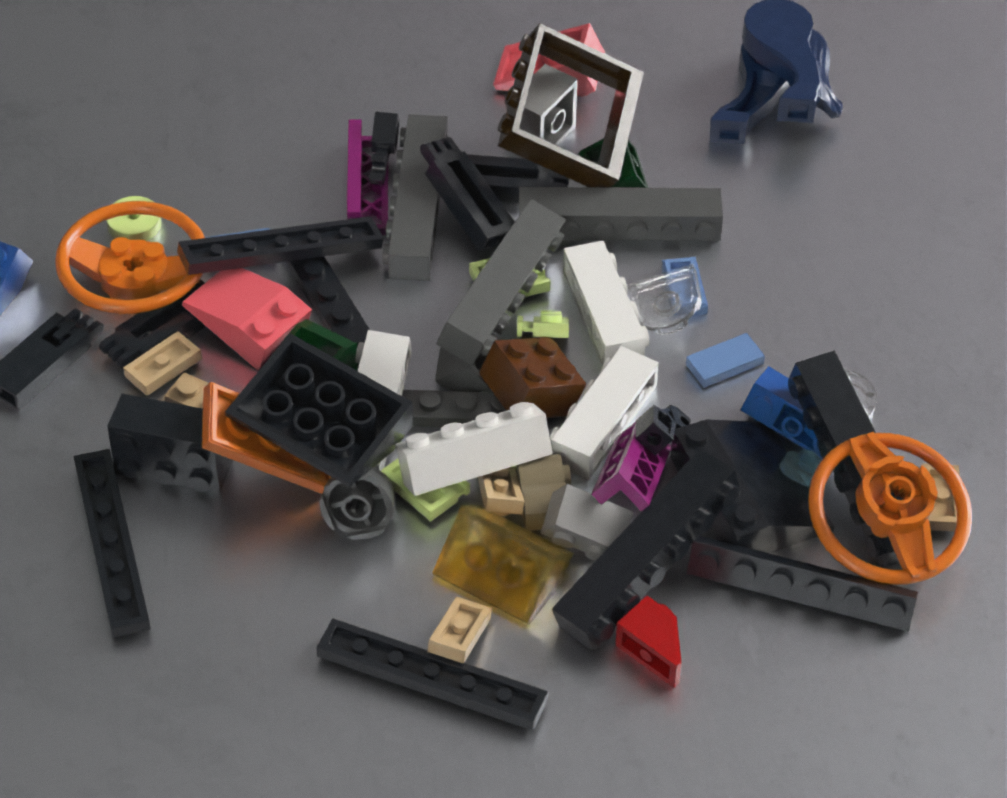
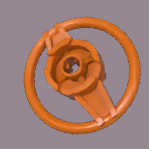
(130, 271)
(900, 520)

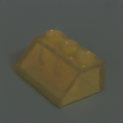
(501, 562)

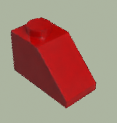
(652, 639)

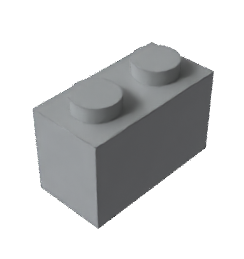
(582, 522)

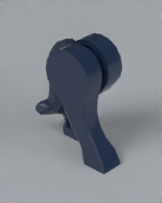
(778, 63)

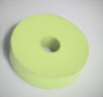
(134, 226)

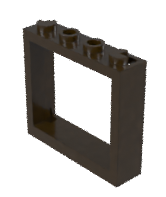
(588, 62)

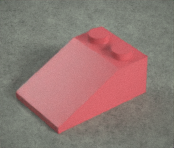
(511, 54)
(247, 312)

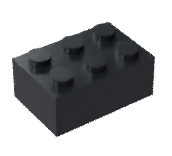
(164, 444)

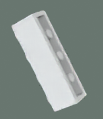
(603, 300)
(386, 361)
(604, 411)
(473, 448)

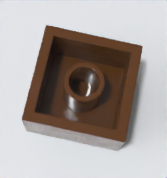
(532, 373)

